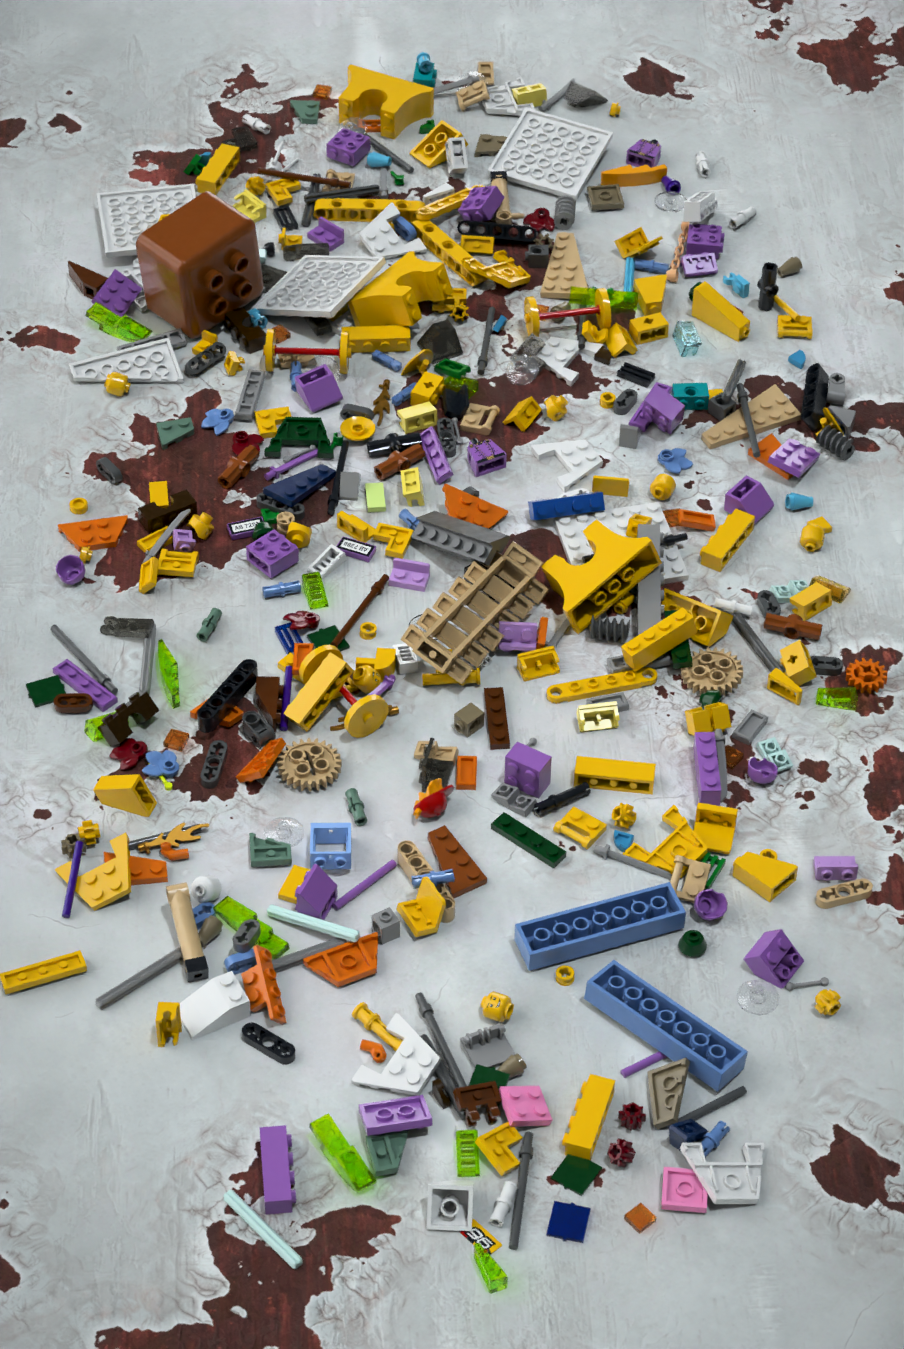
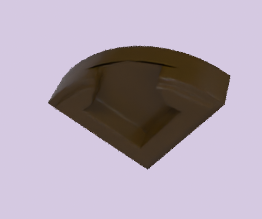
(603, 355)
(437, 1092)

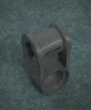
(257, 728)

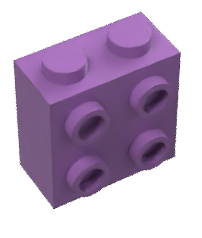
(348, 147)
(481, 203)
(705, 239)
(272, 553)

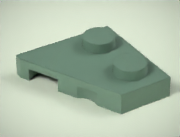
(306, 110)
(174, 431)
(269, 852)
(386, 1151)

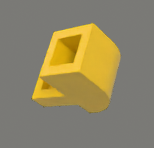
(383, 663)

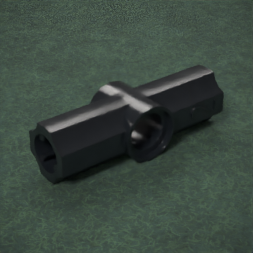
(767, 286)
(392, 443)

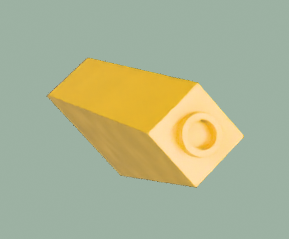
(719, 313)

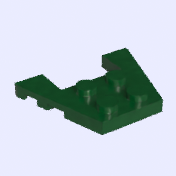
(300, 432)

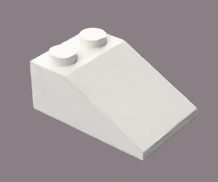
(215, 1006)

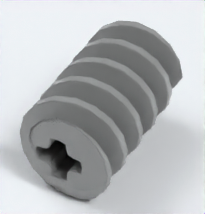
(564, 212)

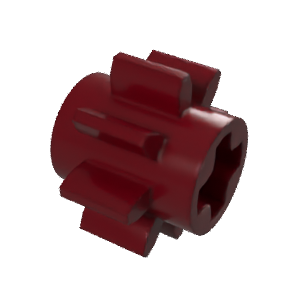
(632, 1116)
(621, 1152)

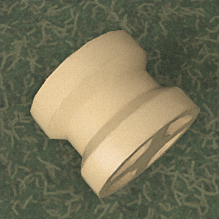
(283, 521)

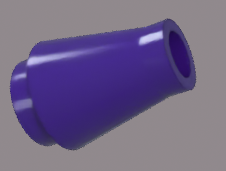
(671, 184)

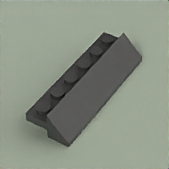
(459, 537)

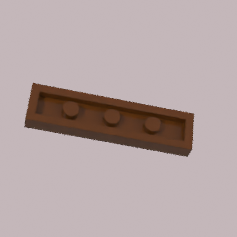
(496, 718)

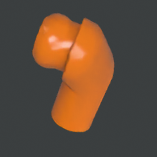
(172, 854)
(376, 1050)

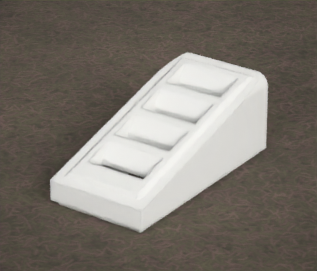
(438, 193)
(331, 551)
(405, 661)

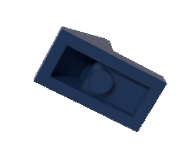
(685, 1132)

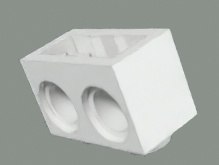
(456, 155)

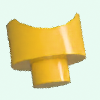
(554, 406)
(202, 525)
(299, 534)

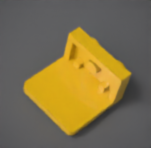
(635, 243)
(716, 826)
(424, 912)

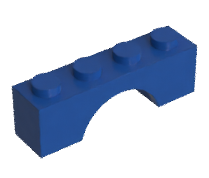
(566, 505)

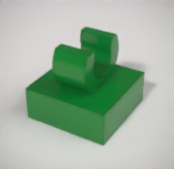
(194, 166)

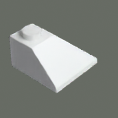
(450, 1205)

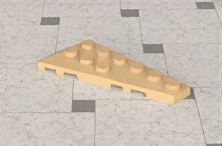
(563, 268)
(767, 412)

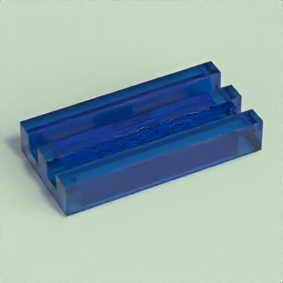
(282, 639)

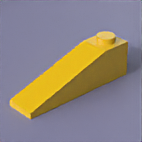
(709, 621)

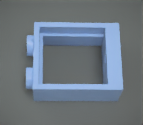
(321, 835)

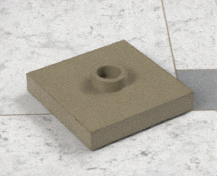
(605, 197)

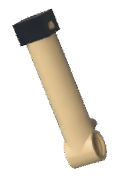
(503, 213)
(187, 932)

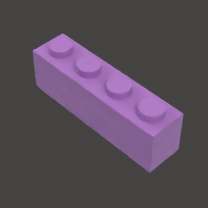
(707, 768)
(275, 1169)

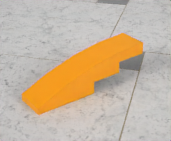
(629, 176)

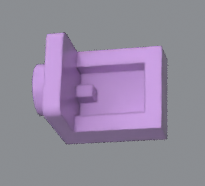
(183, 540)

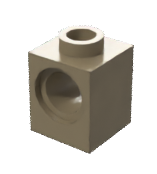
(469, 720)

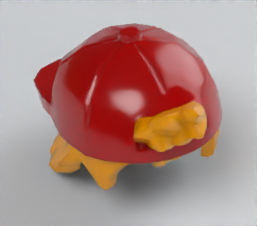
(433, 801)

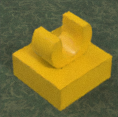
(232, 363)

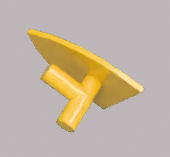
(419, 362)
(828, 420)

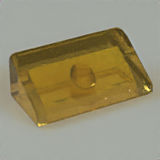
(838, 591)

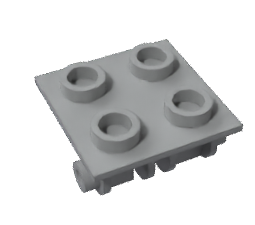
(488, 1046)

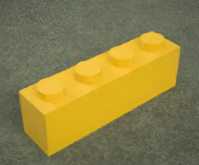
(218, 169)
(381, 338)
(727, 540)
(659, 639)
(318, 692)
(615, 774)
(590, 1117)

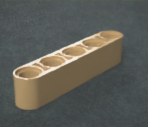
(415, 864)

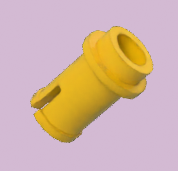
(622, 605)

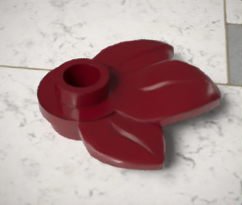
(540, 221)
(242, 440)
(302, 620)
(129, 752)

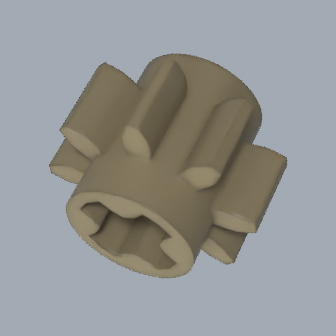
(548, 241)
(69, 844)

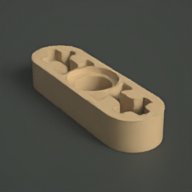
(850, 887)

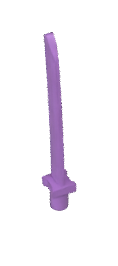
(274, 472)
(387, 682)

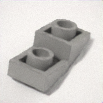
(511, 799)

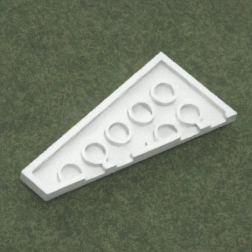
(141, 363)

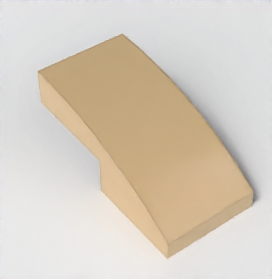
(486, 69)
(287, 359)
(440, 753)

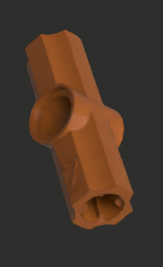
(399, 461)
(238, 467)
(793, 626)

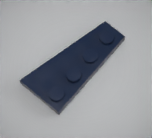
(299, 486)

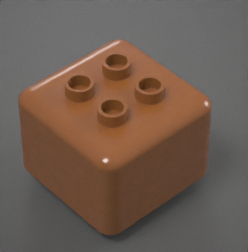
(200, 264)

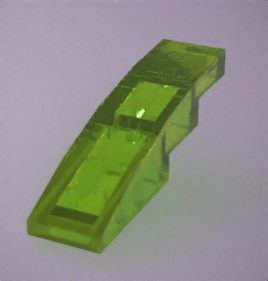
(617, 298)
(169, 674)
(235, 914)

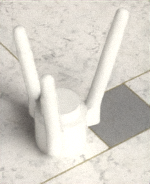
(276, 165)

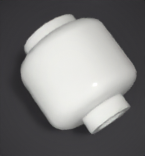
(206, 888)

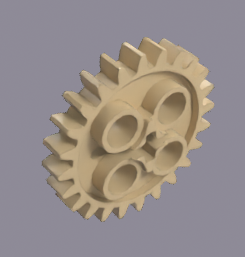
(713, 671)
(322, 759)

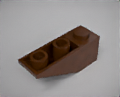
(86, 280)
(268, 699)

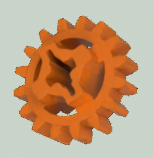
(866, 675)

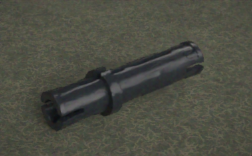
(555, 801)

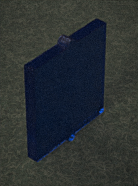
(568, 1222)

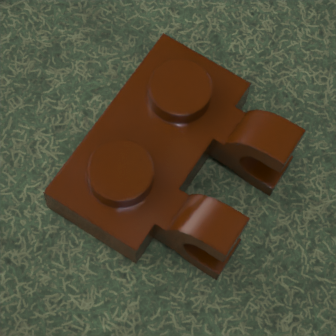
(478, 1096)

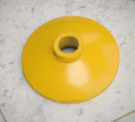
(357, 428)

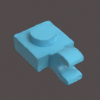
(739, 284)

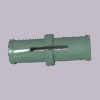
(209, 624)
(356, 806)

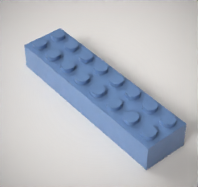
(599, 926)
(665, 1025)

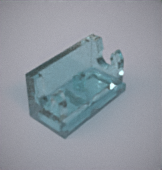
(686, 337)

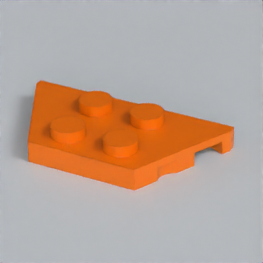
(471, 508)
(95, 533)
(347, 961)

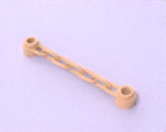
(672, 274)

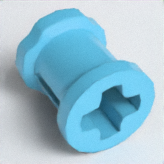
(421, 62)
(256, 321)

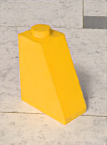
(651, 293)
(125, 793)
(764, 874)

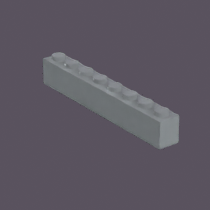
(649, 589)

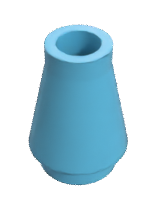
(377, 160)
(796, 501)

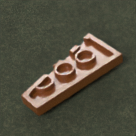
(453, 856)

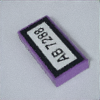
(243, 528)
(356, 549)

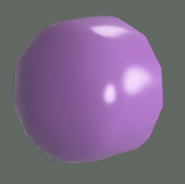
(70, 569)
(762, 771)
(710, 904)

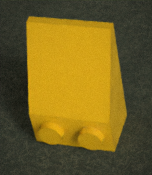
(432, 148)

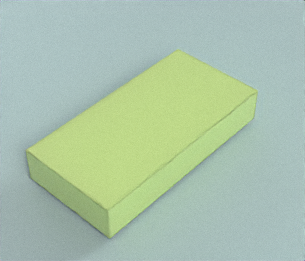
(375, 497)

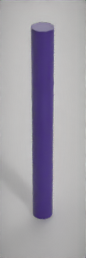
(286, 697)
(72, 879)

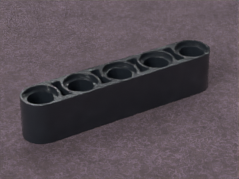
(489, 232)
(814, 396)
(227, 696)

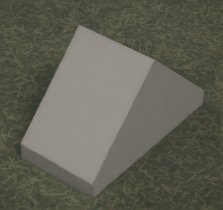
(844, 418)
(629, 436)
(349, 485)

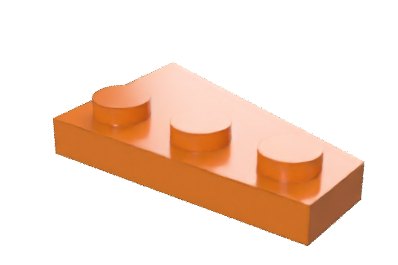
(767, 447)
(262, 761)
(144, 869)

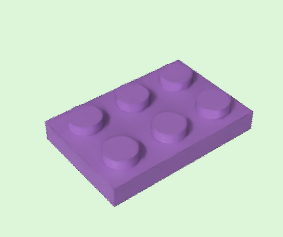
(117, 293)
(794, 457)
(395, 1115)

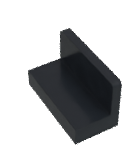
(455, 403)

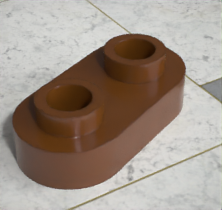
(73, 703)

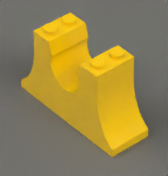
(383, 95)
(396, 292)
(603, 580)

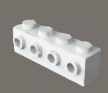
(699, 206)

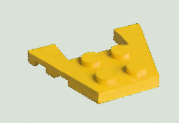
(504, 273)
(681, 842)
(106, 881)

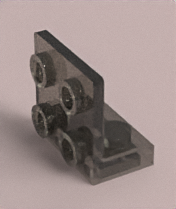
(433, 768)

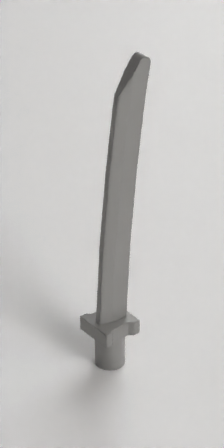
(469, 81)
(547, 104)
(383, 190)
(165, 536)
(558, 635)
(720, 742)
(606, 852)

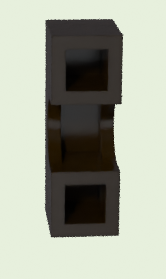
(239, 324)
(154, 517)
(116, 727)

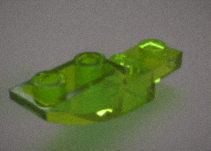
(119, 327)
(341, 1155)

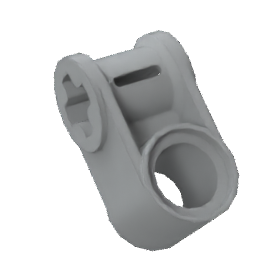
(836, 389)

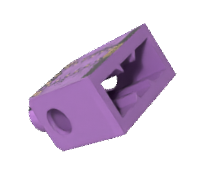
(644, 153)
(485, 457)

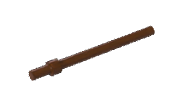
(334, 182)
(376, 589)

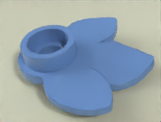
(218, 420)
(674, 460)
(161, 764)

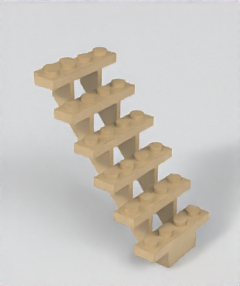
(515, 567)

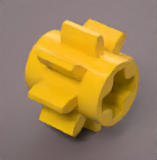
(255, 185)
(461, 307)
(624, 815)
(89, 832)
(827, 1002)

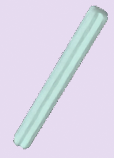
(313, 923)
(262, 1229)

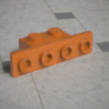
(262, 986)

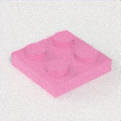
(525, 1106)
(683, 1191)

